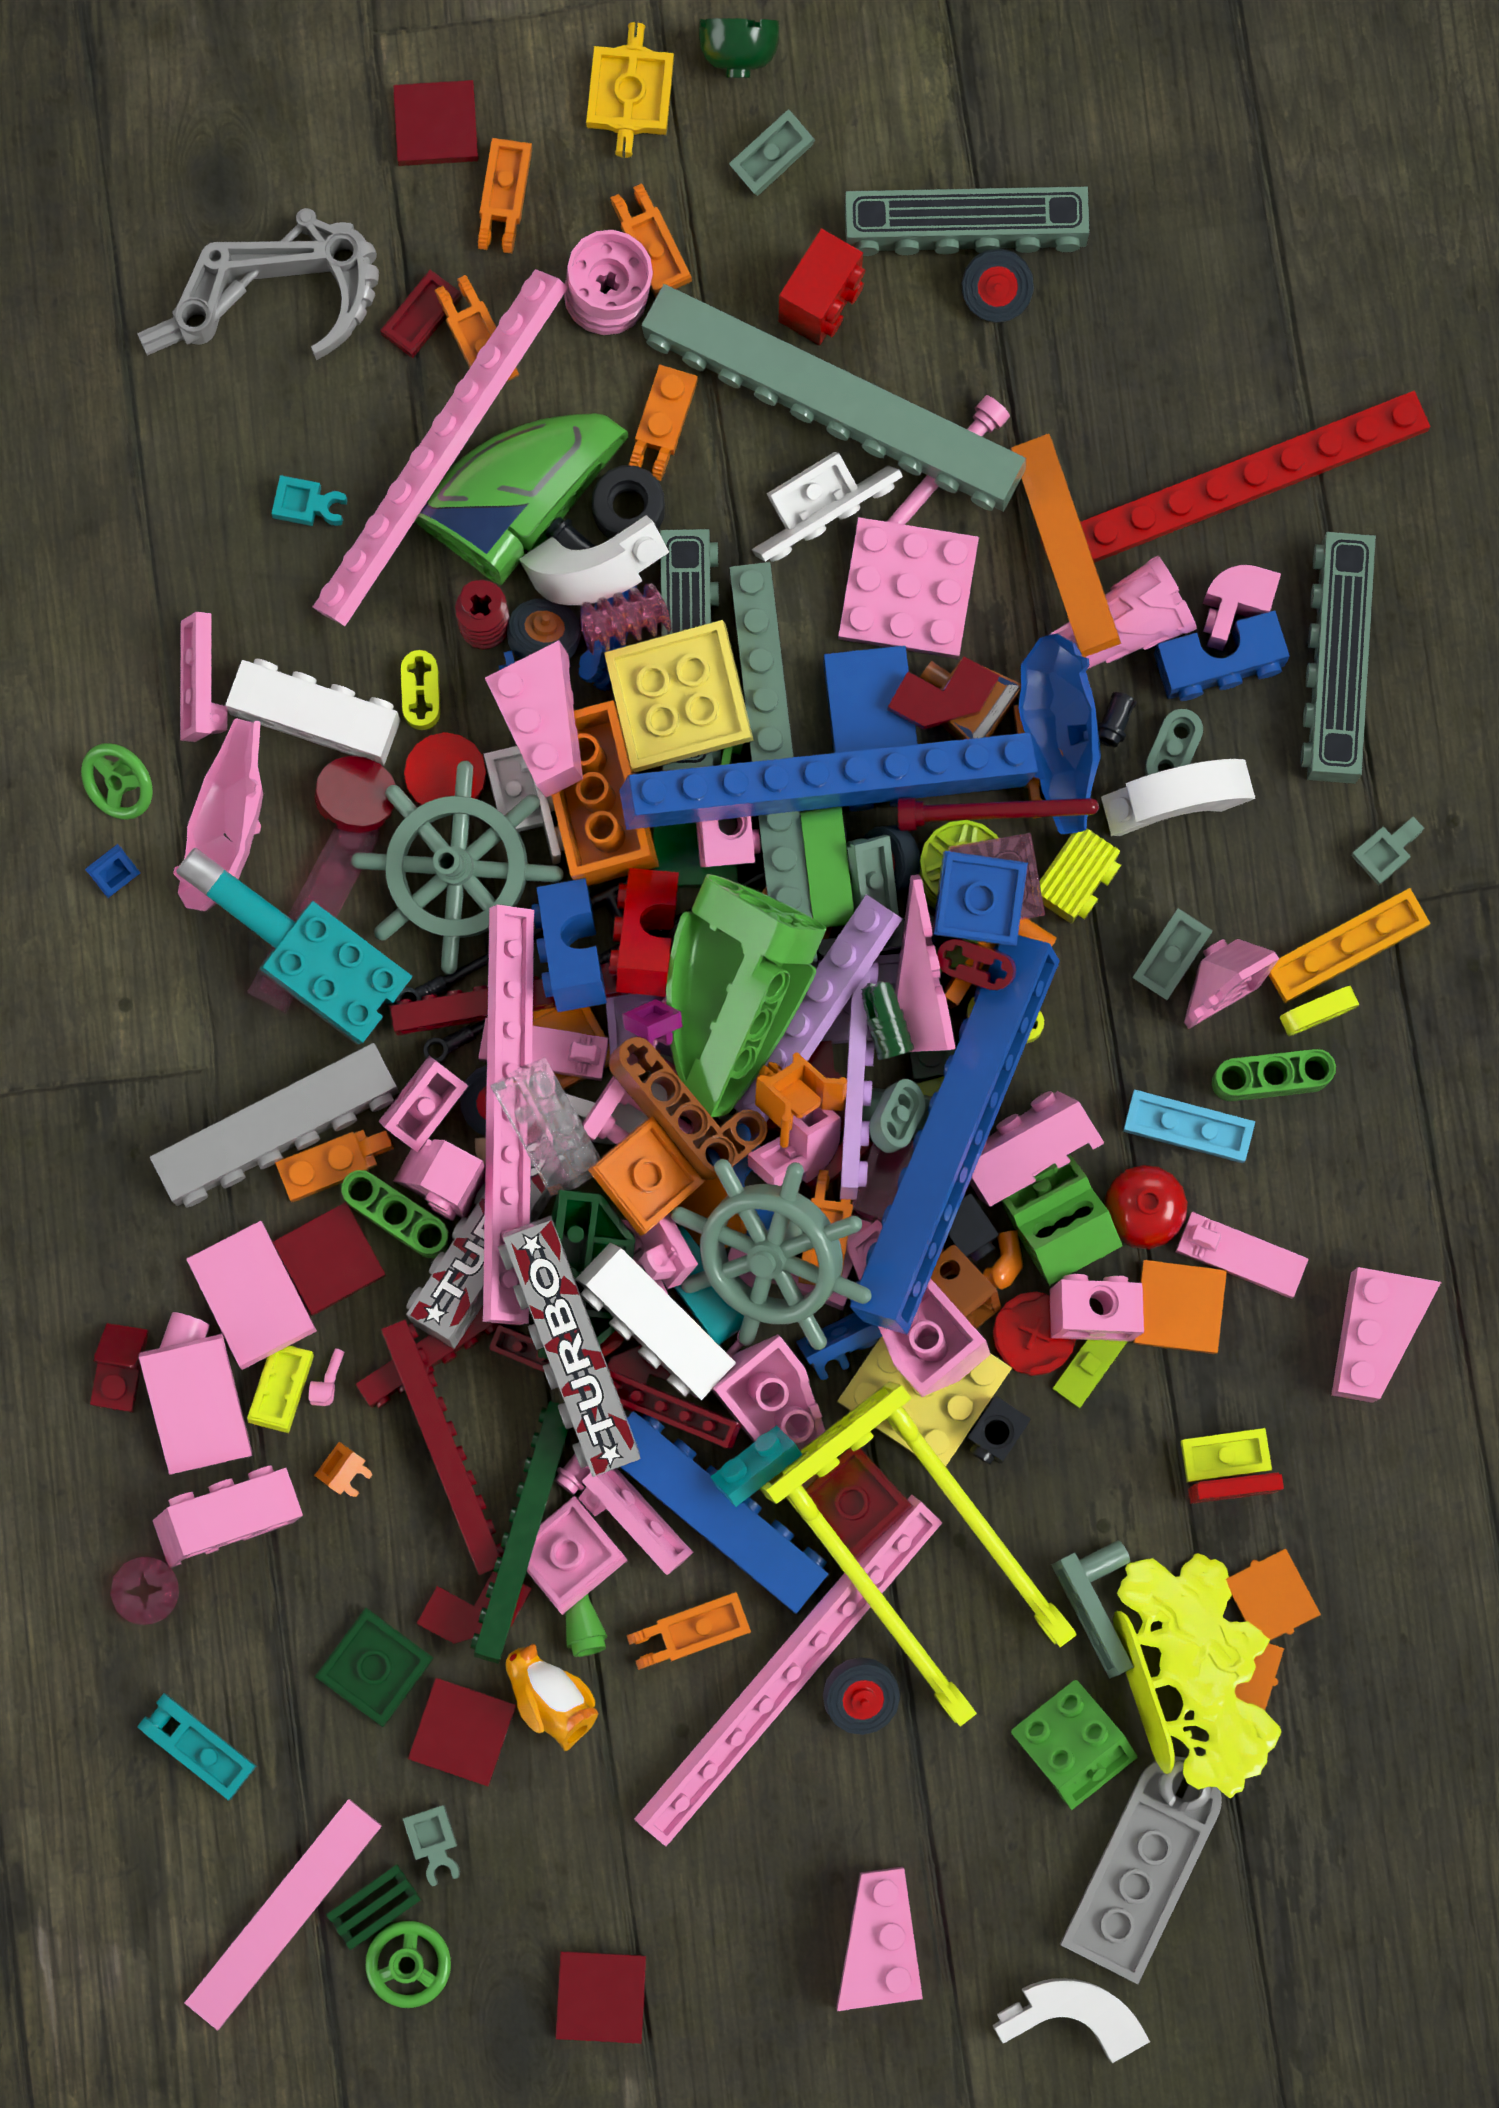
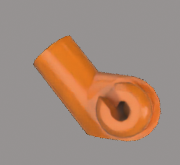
(1009, 1263)

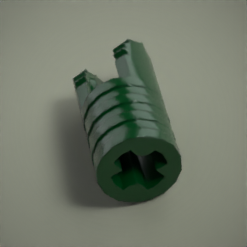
(886, 1020)

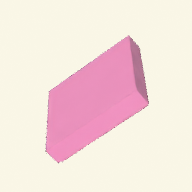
(572, 1555)

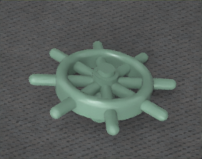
(454, 865)
(771, 1254)

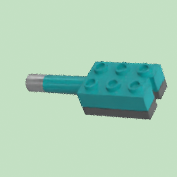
(312, 957)

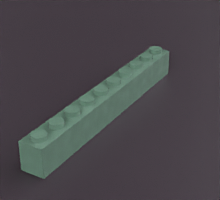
(833, 398)
(770, 727)

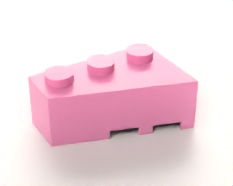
(540, 714)
(1030, 1145)
(444, 1177)
(1377, 1329)
(226, 1514)
(881, 1944)

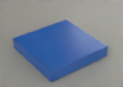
(980, 898)

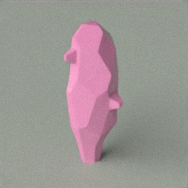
(228, 805)

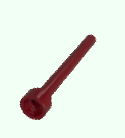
(915, 813)

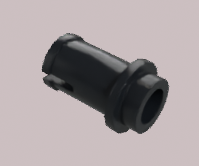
(567, 535)
(1115, 719)

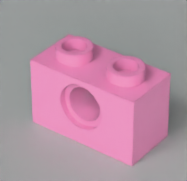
(723, 849)
(423, 1103)
(1074, 1318)

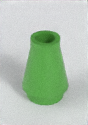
(584, 1630)

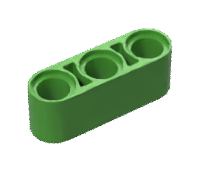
(827, 866)
(1290, 1063)
(385, 1196)

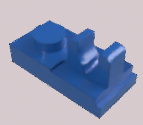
(841, 1337)

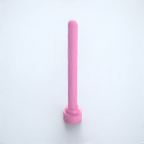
(988, 416)

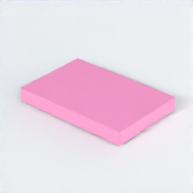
(251, 1295)
(195, 1404)

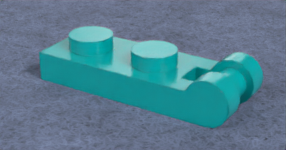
(198, 1747)

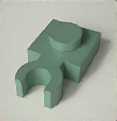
(431, 1837)

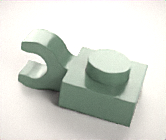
(1385, 852)

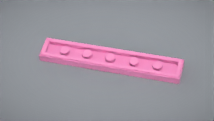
(283, 1914)

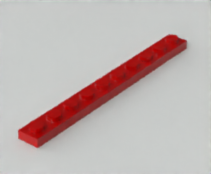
(1254, 476)

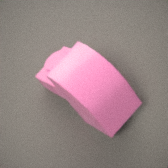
(1239, 591)
(811, 1144)

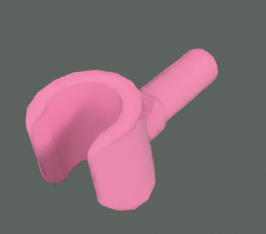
(323, 1392)

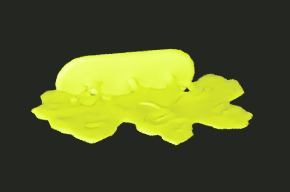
(1204, 1662)

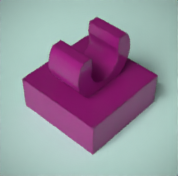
(653, 1021)

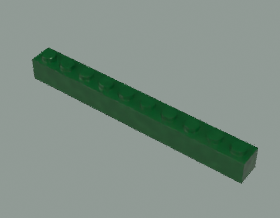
(522, 1537)

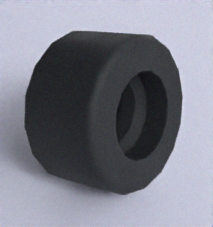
(626, 480)

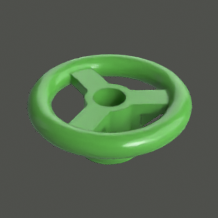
(119, 778)
(378, 1977)

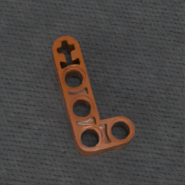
(682, 1103)

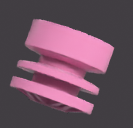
(611, 261)

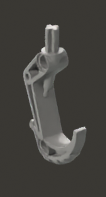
(230, 266)

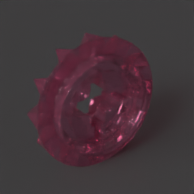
(159, 1604)

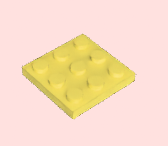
(678, 696)
(940, 1416)

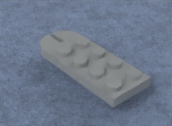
(1142, 1872)

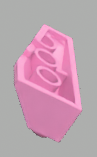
(1226, 977)
(918, 978)
(940, 1341)
(770, 1390)

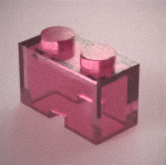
(881, 1182)

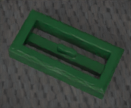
(343, 1928)

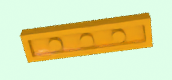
(1348, 945)

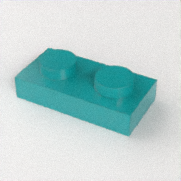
(756, 1465)

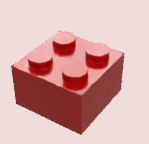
(821, 288)

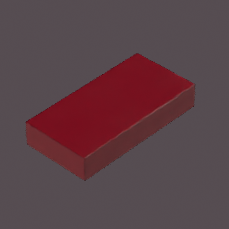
(419, 315)

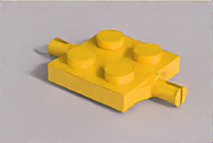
(630, 90)

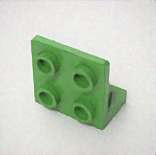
(1074, 1743)

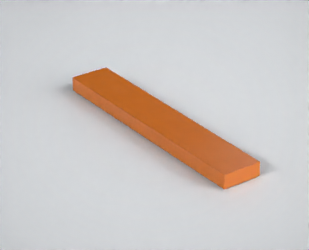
(1067, 547)

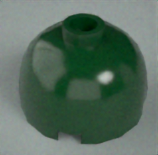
(738, 44)

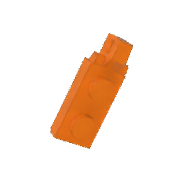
(331, 1162)

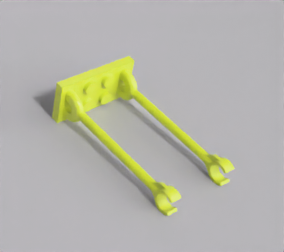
(854, 1432)

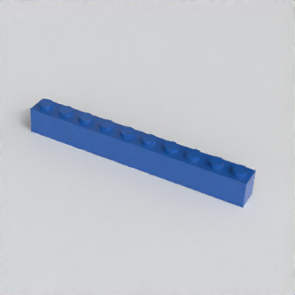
(827, 780)
(953, 1137)

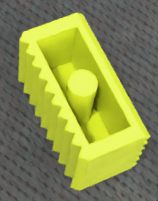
(1077, 873)

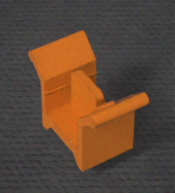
(796, 1091)

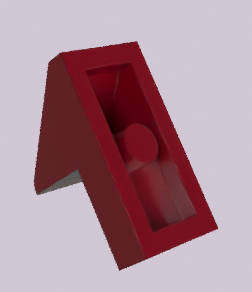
(118, 1367)

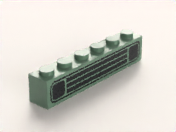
(967, 219)
(689, 599)
(1340, 657)

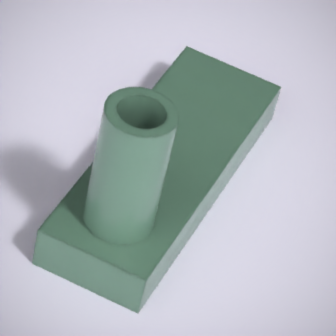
(1076, 1581)

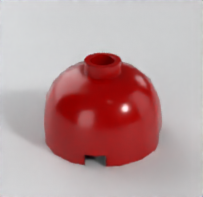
(1146, 1206)

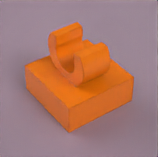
(341, 1468)

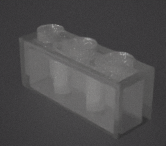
(547, 1125)

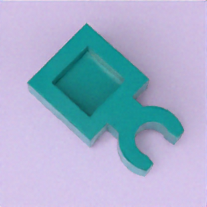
(301, 500)

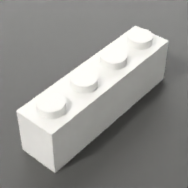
(313, 711)
(654, 1321)

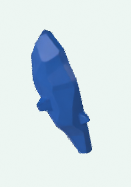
(1060, 715)

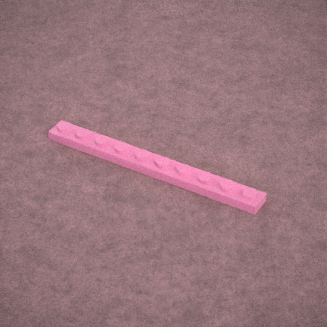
(440, 447)
(507, 1050)
(782, 1677)

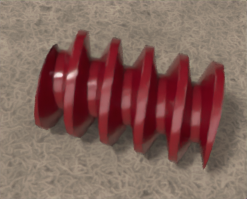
(482, 614)

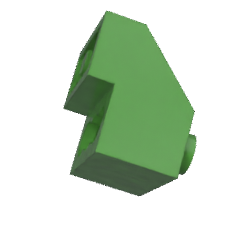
(1050, 1198)

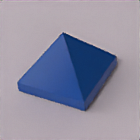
(112, 871)

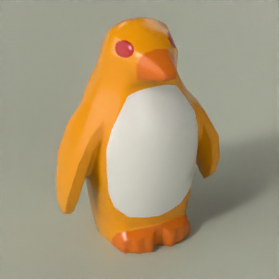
(550, 1697)

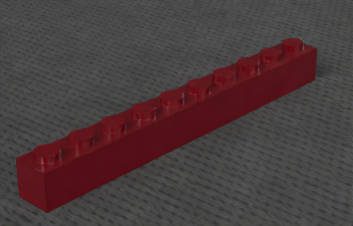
(469, 1007)
(386, 1380)
(632, 1393)
(442, 1447)

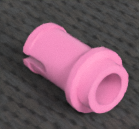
(572, 1475)

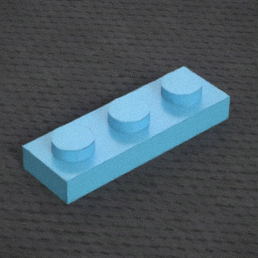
(1189, 1126)

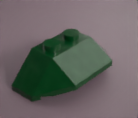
(585, 1228)

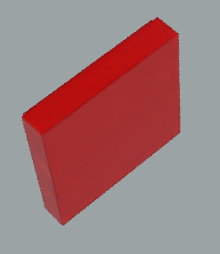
(1235, 1487)

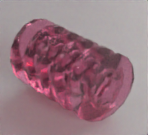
(623, 617)

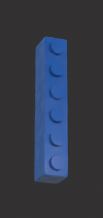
(737, 1531)

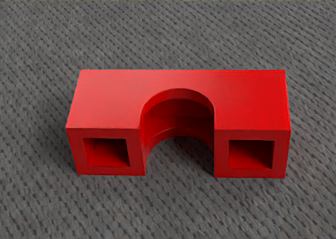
(648, 905)

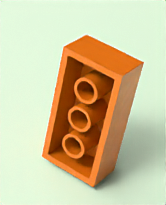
(592, 809)

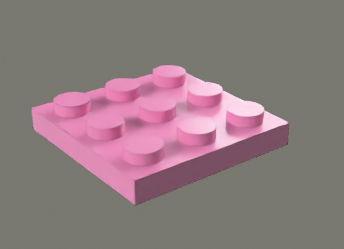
(908, 587)

